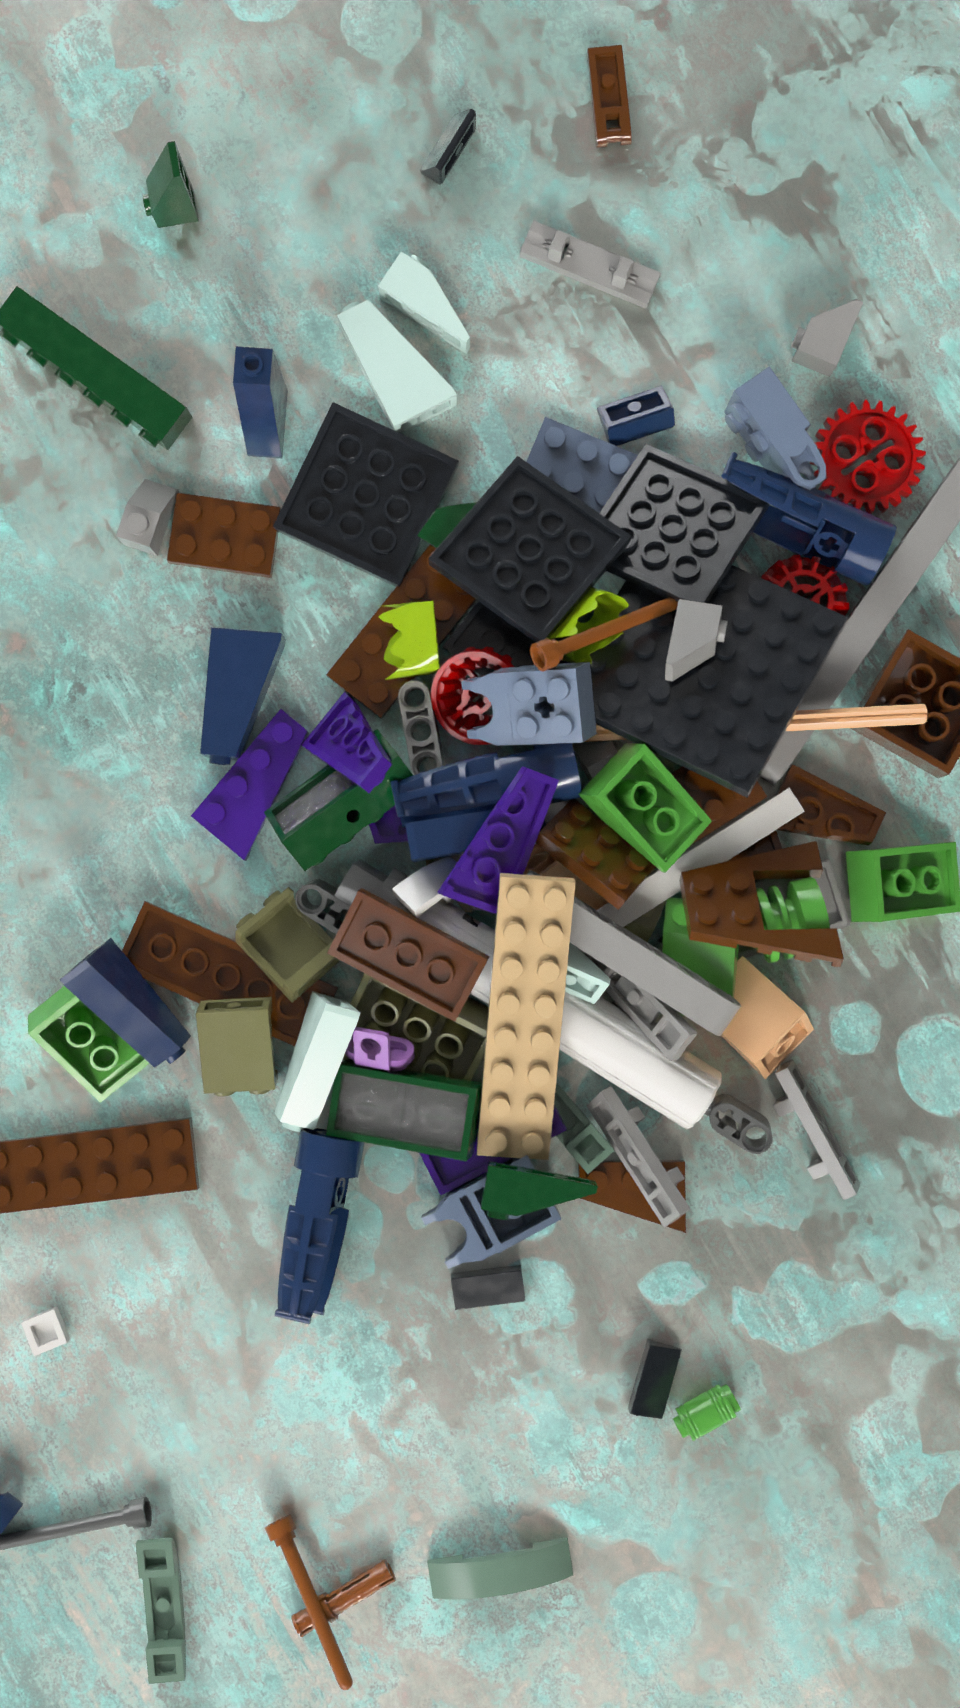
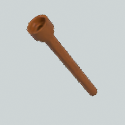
(549, 652)
(283, 1533)

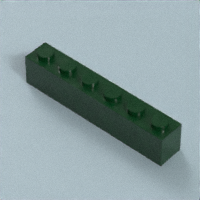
(93, 369)

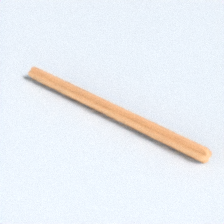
(832, 719)

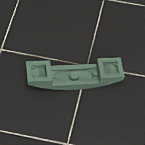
(581, 1137)
(500, 1573)
(163, 1609)

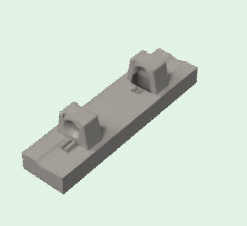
(589, 264)
(670, 1034)
(638, 1157)
(832, 1158)

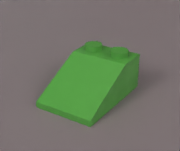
(645, 805)
(903, 882)
(707, 960)
(84, 1044)

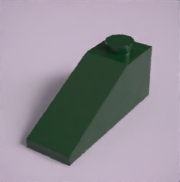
(170, 190)
(525, 1190)

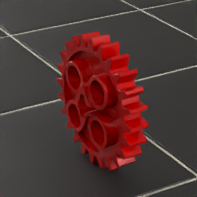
(885, 483)

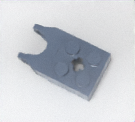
(774, 429)
(523, 706)
(484, 1233)

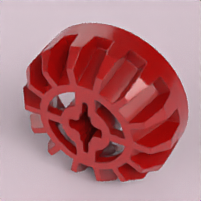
(829, 583)
(455, 706)

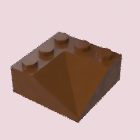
(919, 675)

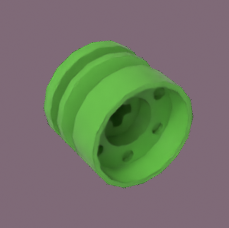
(801, 909)

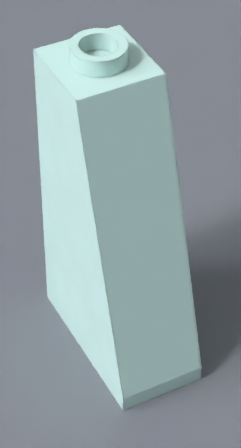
(397, 373)
(315, 1060)

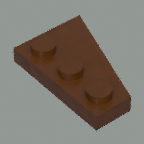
(829, 810)
(621, 1193)

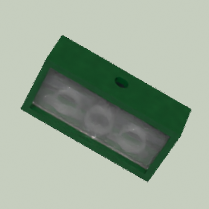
(331, 810)
(405, 1110)

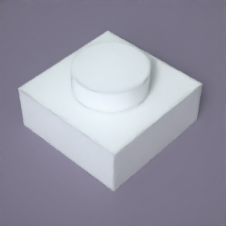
(45, 1331)

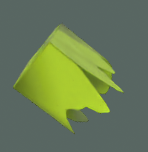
(605, 607)
(415, 643)

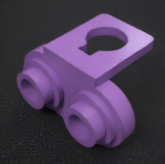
(379, 1050)

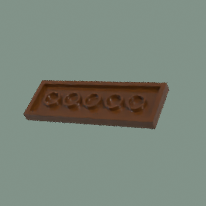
(362, 665)
(209, 967)
(97, 1165)

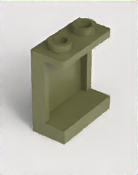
(286, 944)
(236, 1046)

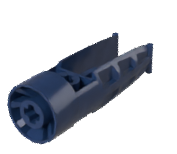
(814, 522)
(481, 781)
(316, 1223)

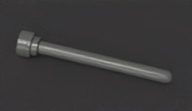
(135, 1515)

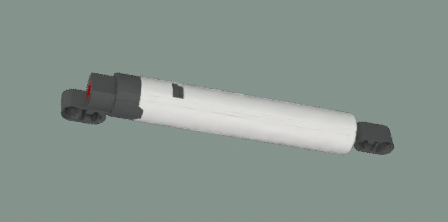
(591, 1034)

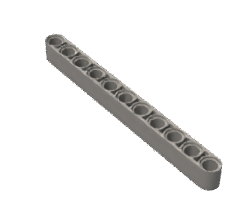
(875, 611)

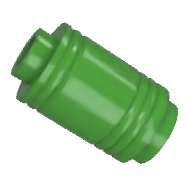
(706, 1412)

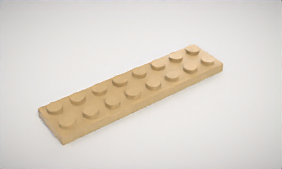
(525, 1015)

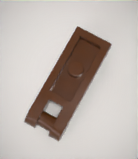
(609, 95)

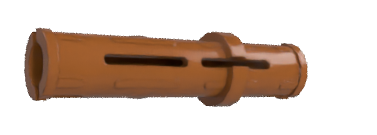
(346, 1596)

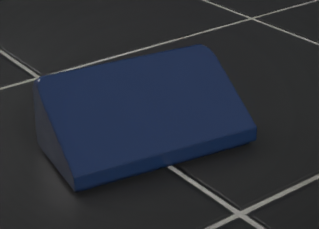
(636, 416)

